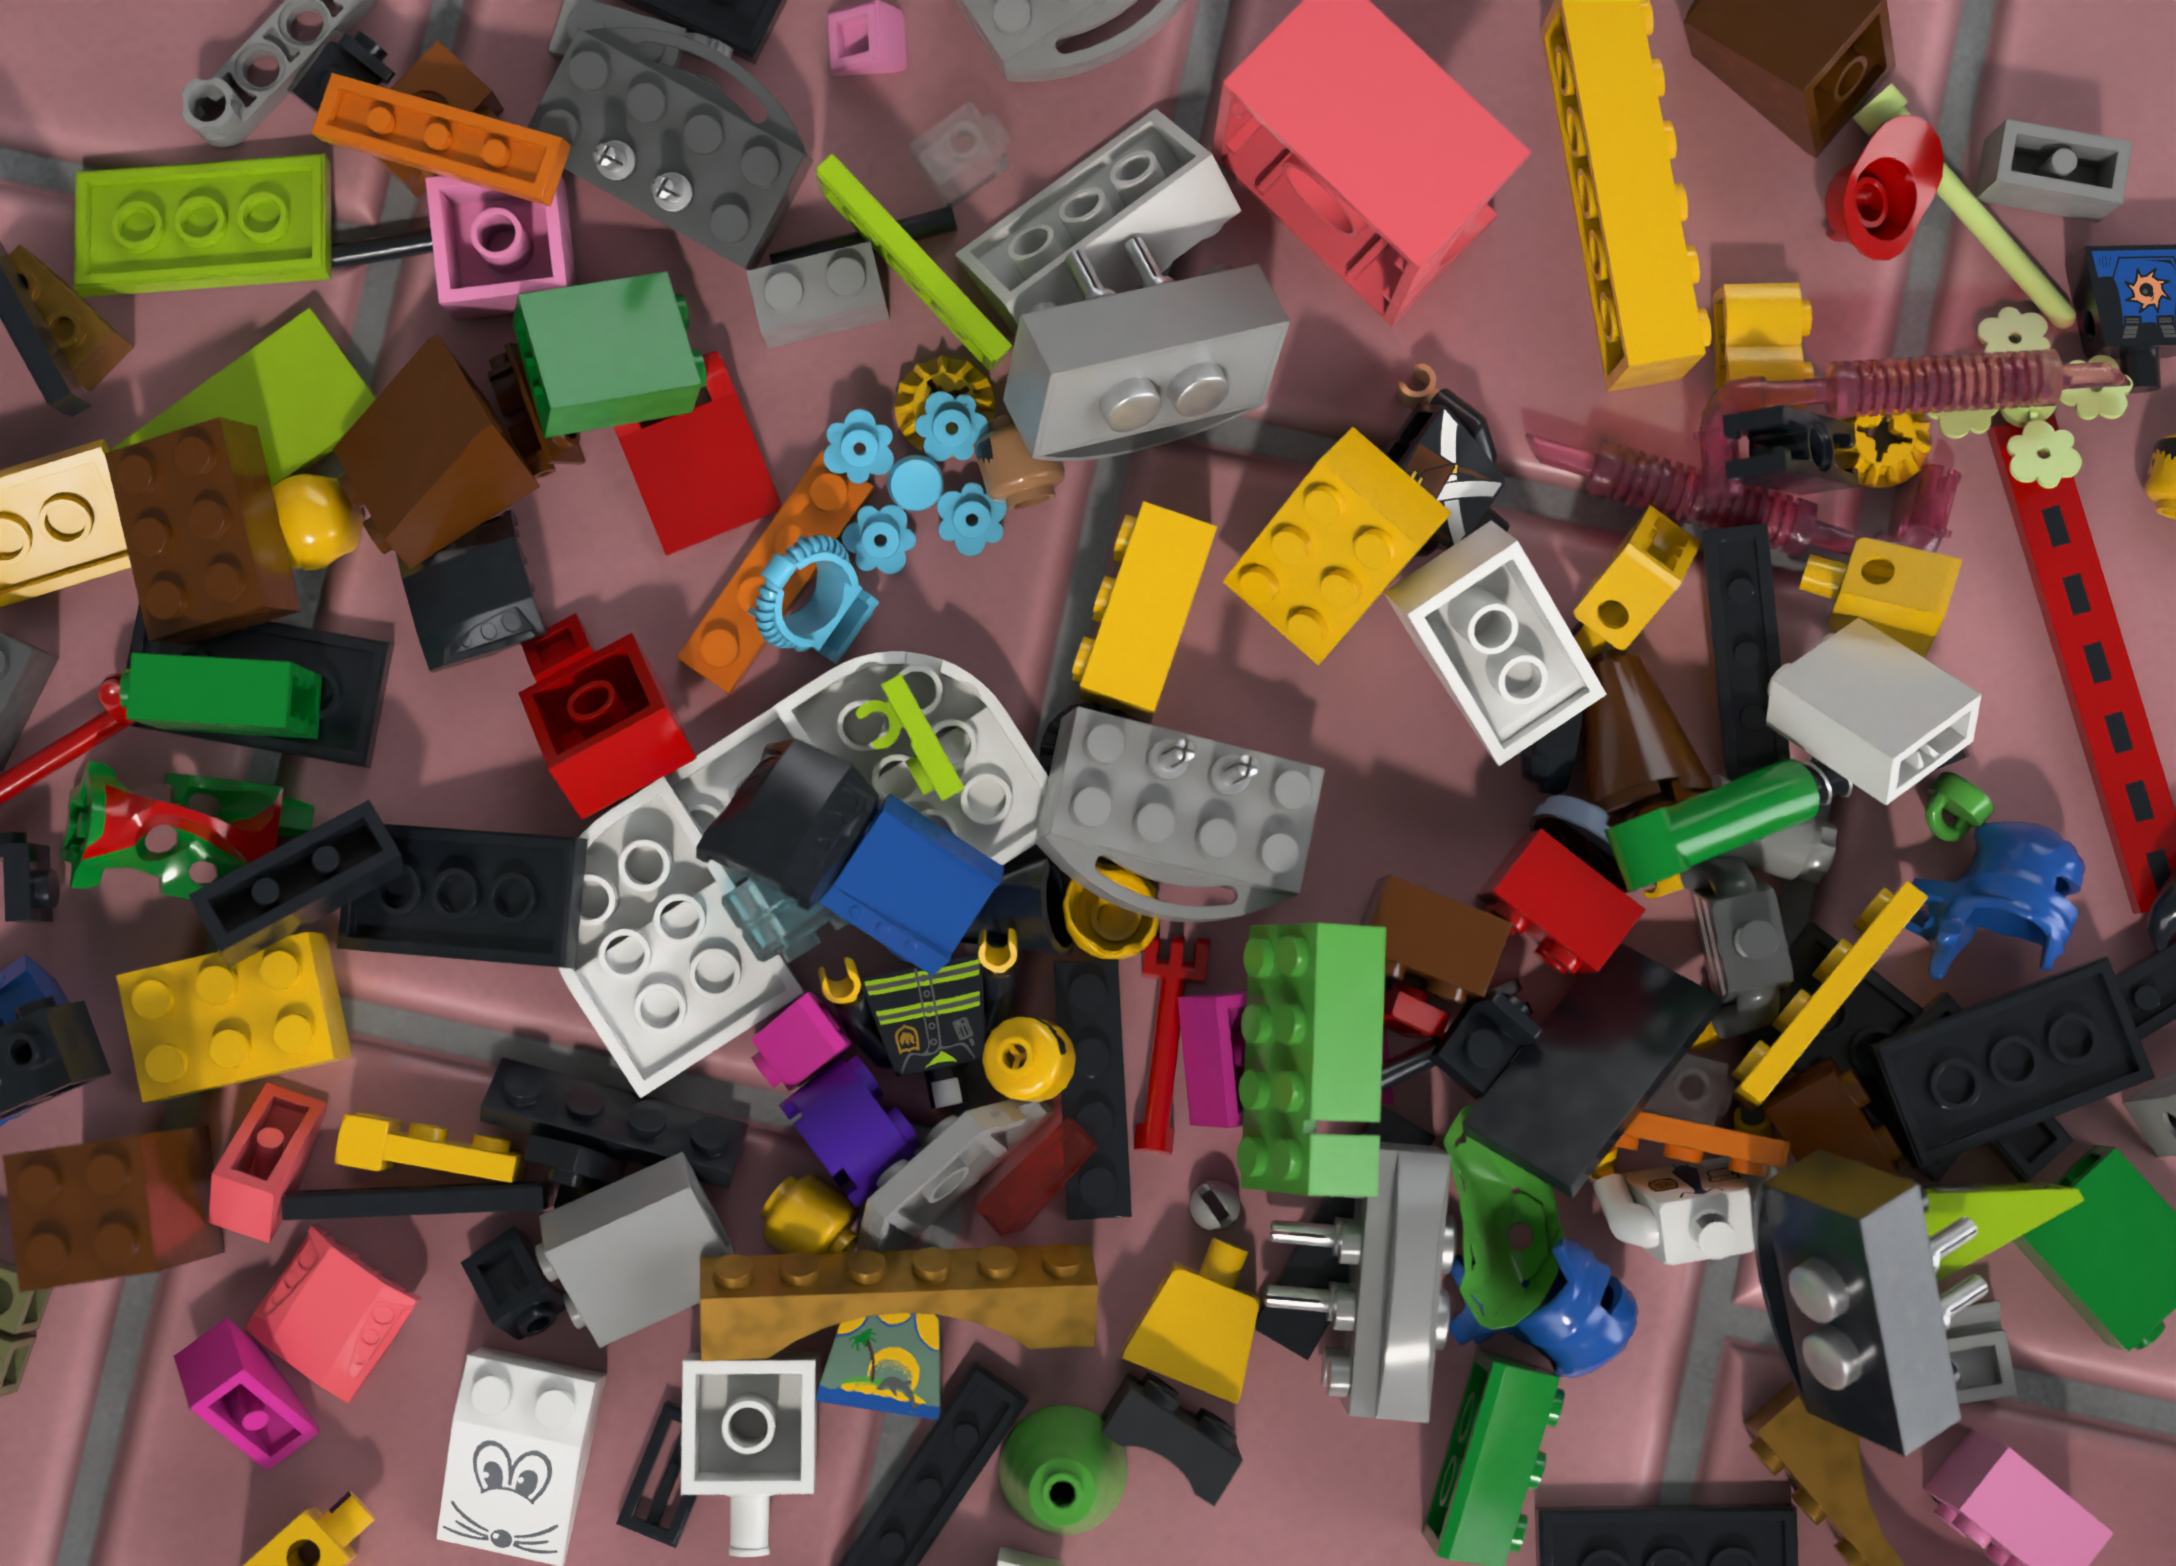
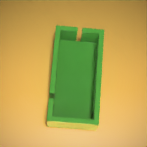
(1312, 1057)

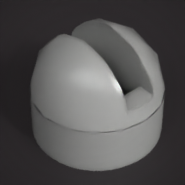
(1204, 1215)

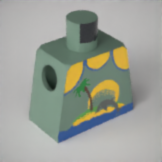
(886, 1365)

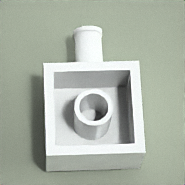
(749, 1436)

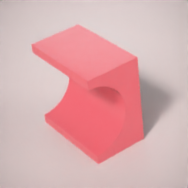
(1363, 149)

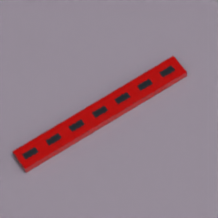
(2095, 674)

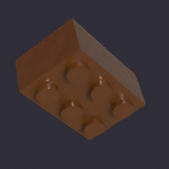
(202, 532)

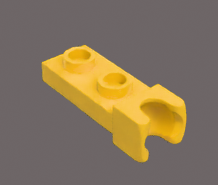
(378, 1142)

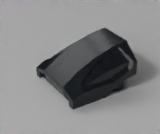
(473, 596)
(792, 821)

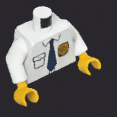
(1683, 1208)

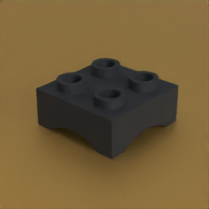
(1150, 1418)

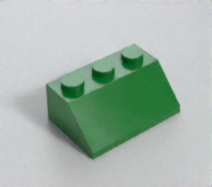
(1492, 1460)

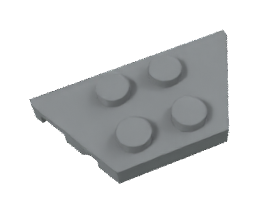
(951, 1164)

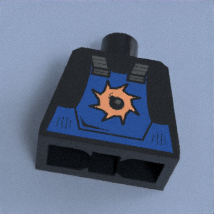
(2126, 307)

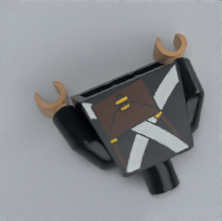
(1451, 456)

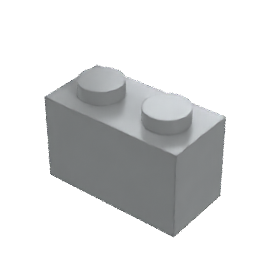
(2053, 170)
(818, 295)

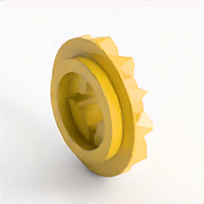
(948, 376)
(1897, 461)

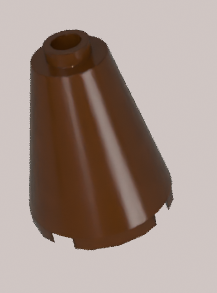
(1634, 743)

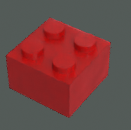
(606, 726)
(1559, 904)

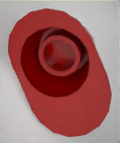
(1886, 189)

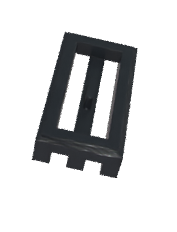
(650, 1526)

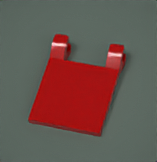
(700, 467)

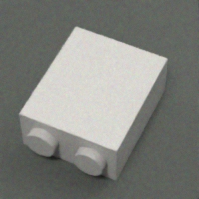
(1872, 710)

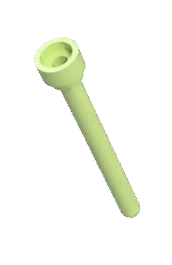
(1978, 220)

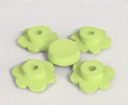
(2038, 436)

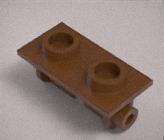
(514, 396)

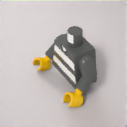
(1739, 942)

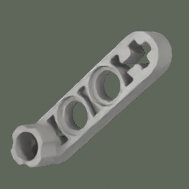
(269, 40)

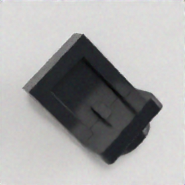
(29, 881)

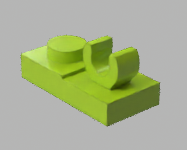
(930, 765)

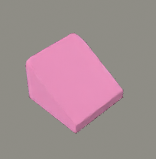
(867, 39)

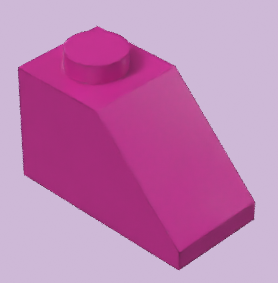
(800, 1042)
(243, 1394)

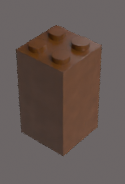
(111, 1208)

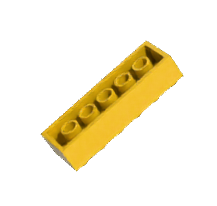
(1625, 190)

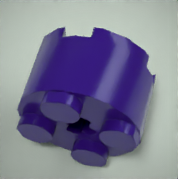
(850, 1127)

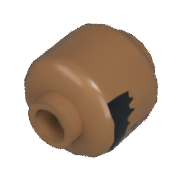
(1011, 472)

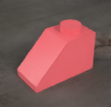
(265, 1162)

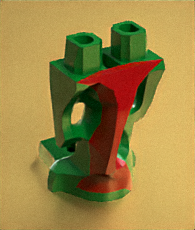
(111, 824)

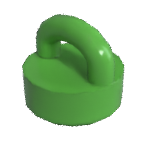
(1959, 800)

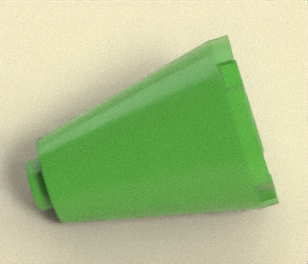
(1056, 1447)

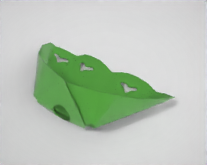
(1487, 1216)

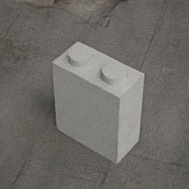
(632, 1249)

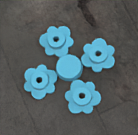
(914, 482)

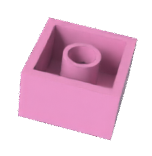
(496, 247)
(2013, 1507)

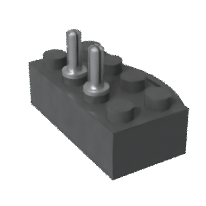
(675, 140)

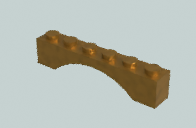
(769, 1301)
(1826, 1470)

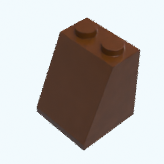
(1796, 59)
(430, 458)

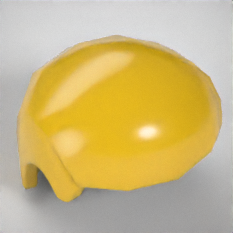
(316, 520)
(1104, 927)

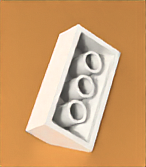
(1140, 185)

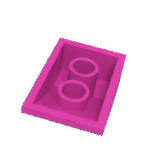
(1216, 1057)

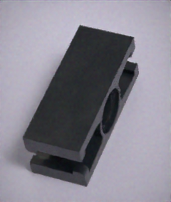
(1790, 450)

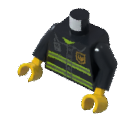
(928, 1020)

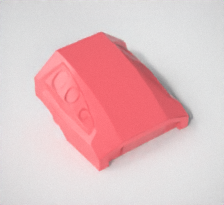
(331, 1315)

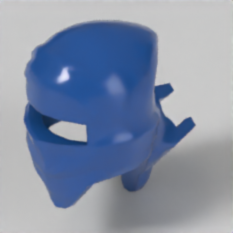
(2010, 889)
(1578, 1323)

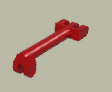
(70, 745)
(1155, 1132)

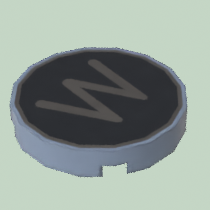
(1581, 830)

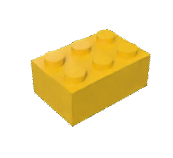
(1336, 545)
(1143, 610)
(221, 1026)

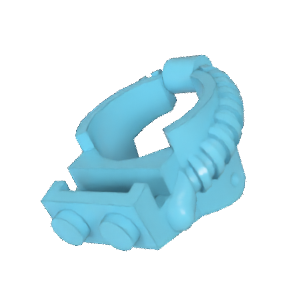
(832, 614)

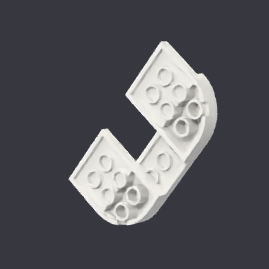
(655, 946)

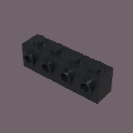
(47, 1054)

